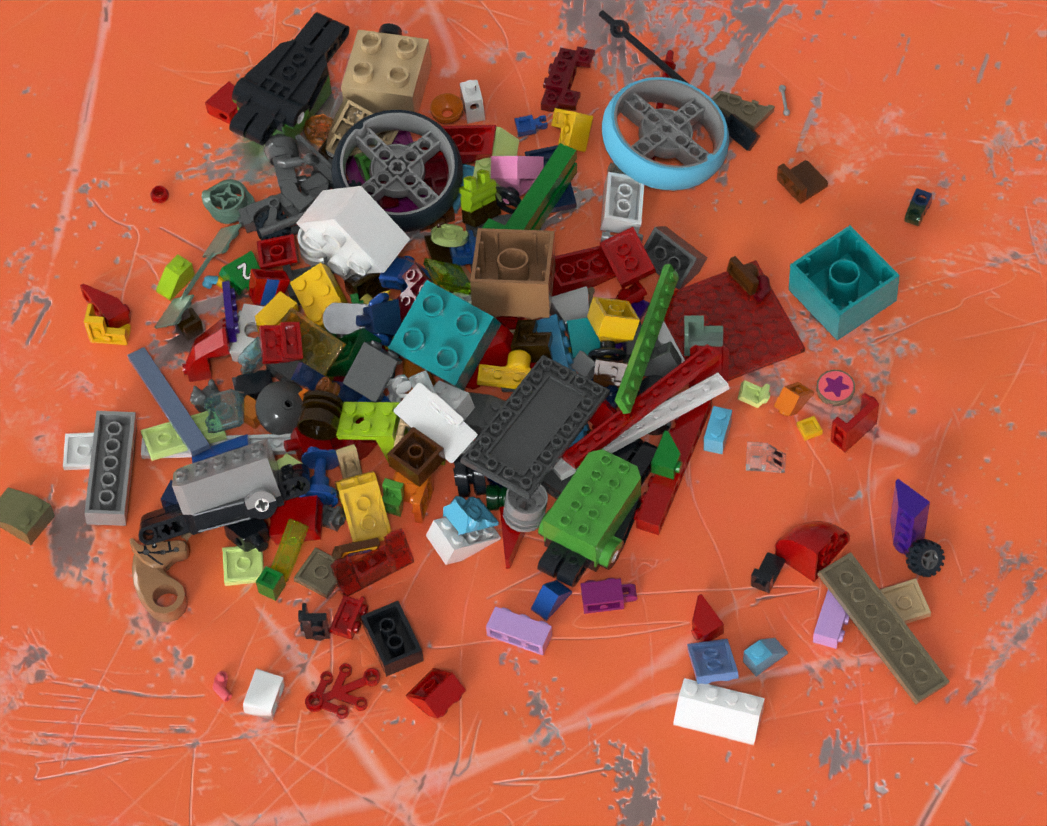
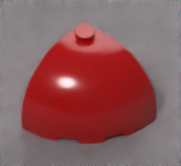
(811, 547)

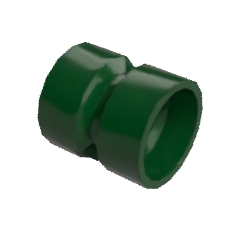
(495, 497)

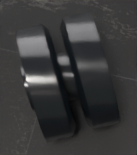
(464, 476)

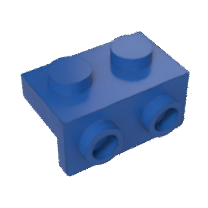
(464, 254)

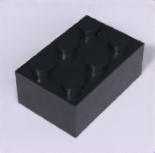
(392, 638)

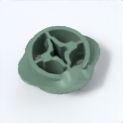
(225, 196)

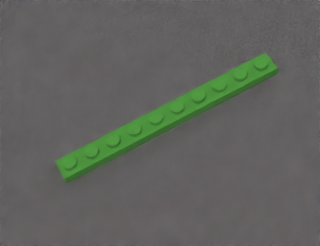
(646, 339)

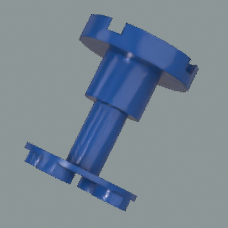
(319, 484)

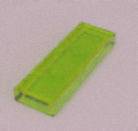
(289, 548)

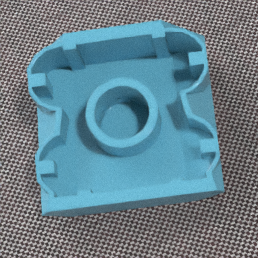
(469, 515)

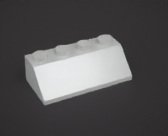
(719, 711)

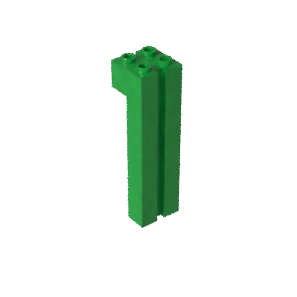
(543, 193)

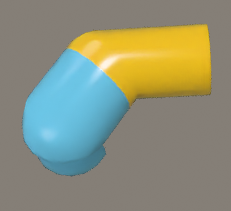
(210, 280)

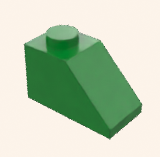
(666, 458)

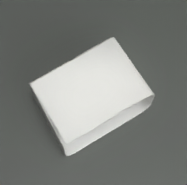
(263, 694)

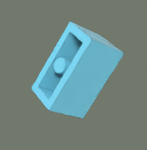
(717, 430)

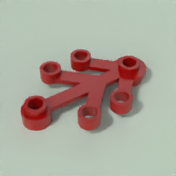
(340, 692)

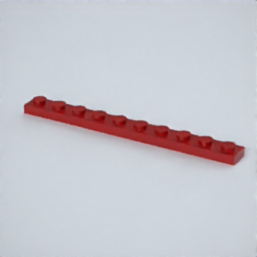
(643, 405)

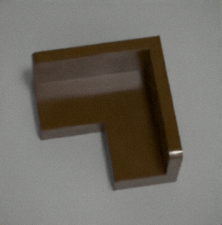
(533, 342)

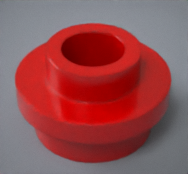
(159, 190)

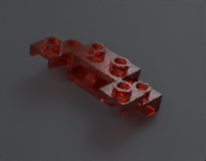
(373, 566)

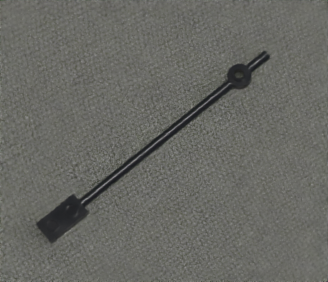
(737, 128)

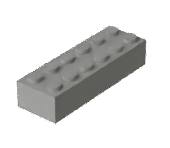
(111, 468)

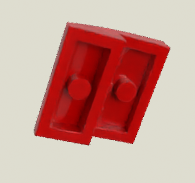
(280, 343)

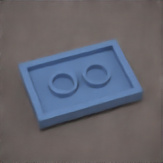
(712, 661)

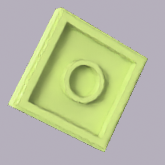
(241, 566)

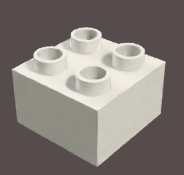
(352, 231)

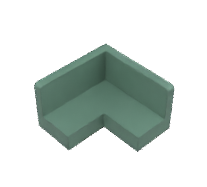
(698, 334)

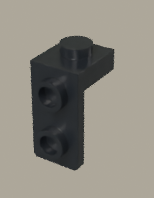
(767, 573)

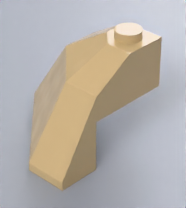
(345, 118)

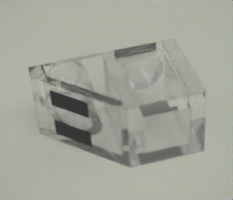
(764, 458)

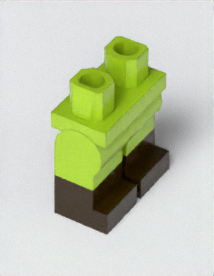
(478, 199)

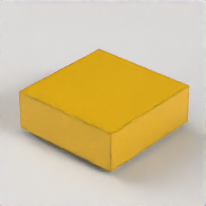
(809, 428)

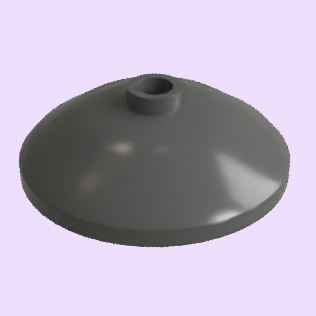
(272, 410)

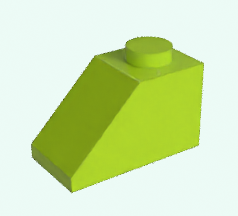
(175, 277)

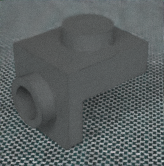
(333, 517)

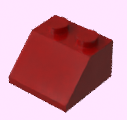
(277, 252)
(436, 692)

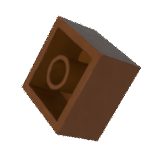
(416, 456)

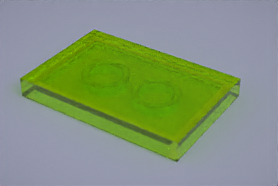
(448, 276)

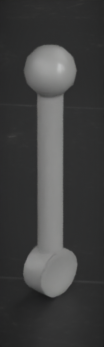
(782, 88)

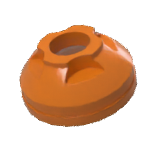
(446, 102)

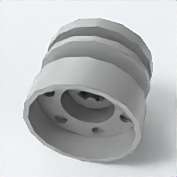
(522, 513)

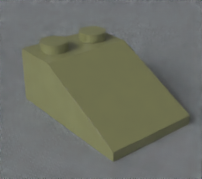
(24, 514)

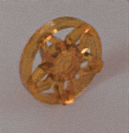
(320, 129)

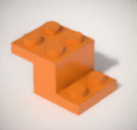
(416, 495)

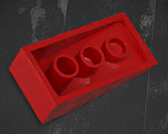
(472, 141)
(581, 269)

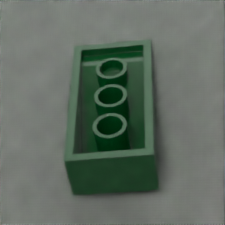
(347, 356)

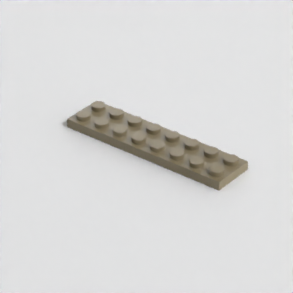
(883, 628)

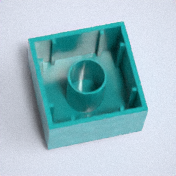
(843, 282)
(444, 335)

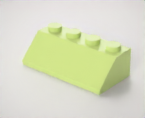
(504, 145)

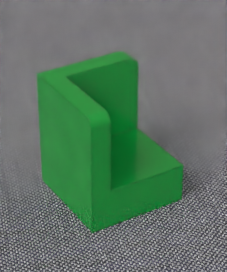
(270, 583)

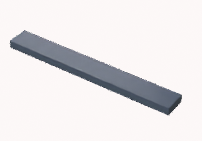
(168, 401)

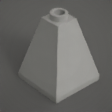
(571, 305)

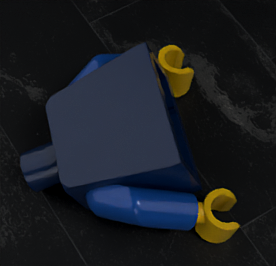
(381, 317)

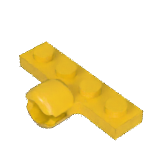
(509, 376)

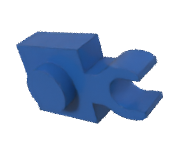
(527, 125)

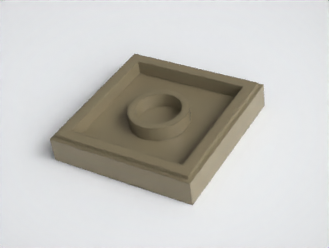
(317, 573)

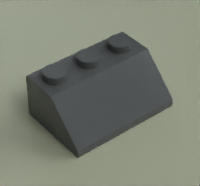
(669, 248)

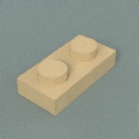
(348, 461)

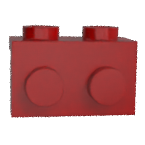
(348, 617)

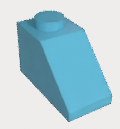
(763, 655)

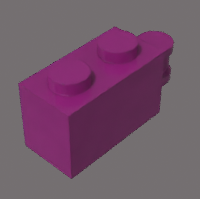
(606, 595)

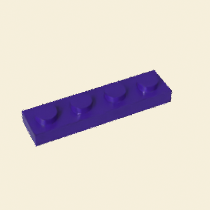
(230, 311)

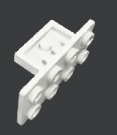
(436, 420)

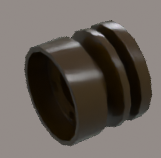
(320, 415)

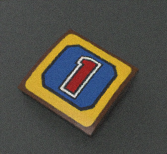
(355, 548)

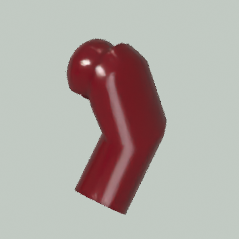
(765, 288)

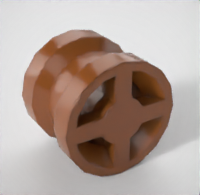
(327, 385)

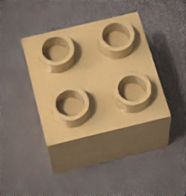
(387, 71)

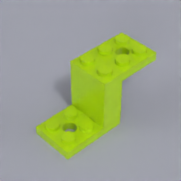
(379, 423)

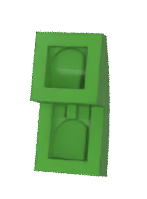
(393, 496)

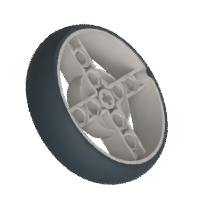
(433, 137)

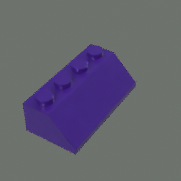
(907, 517)

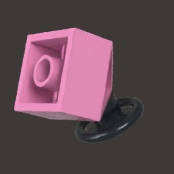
(515, 177)

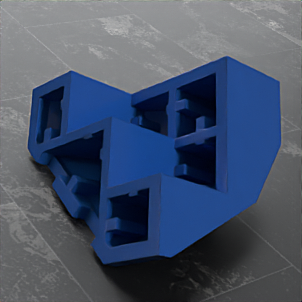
(392, 276)

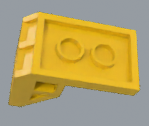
(363, 507)

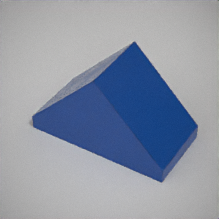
(550, 599)

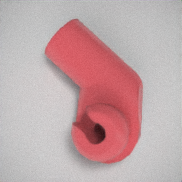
(220, 684)

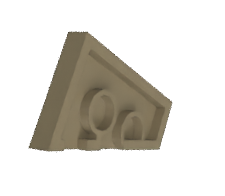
(750, 112)

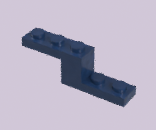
(308, 378)

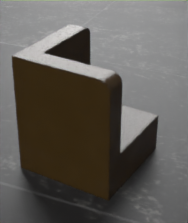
(191, 326)

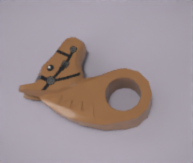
(151, 580)

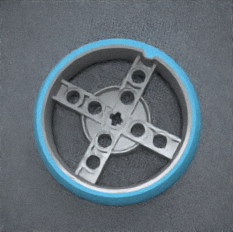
(665, 133)

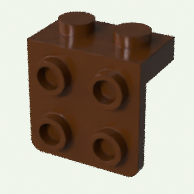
(801, 181)

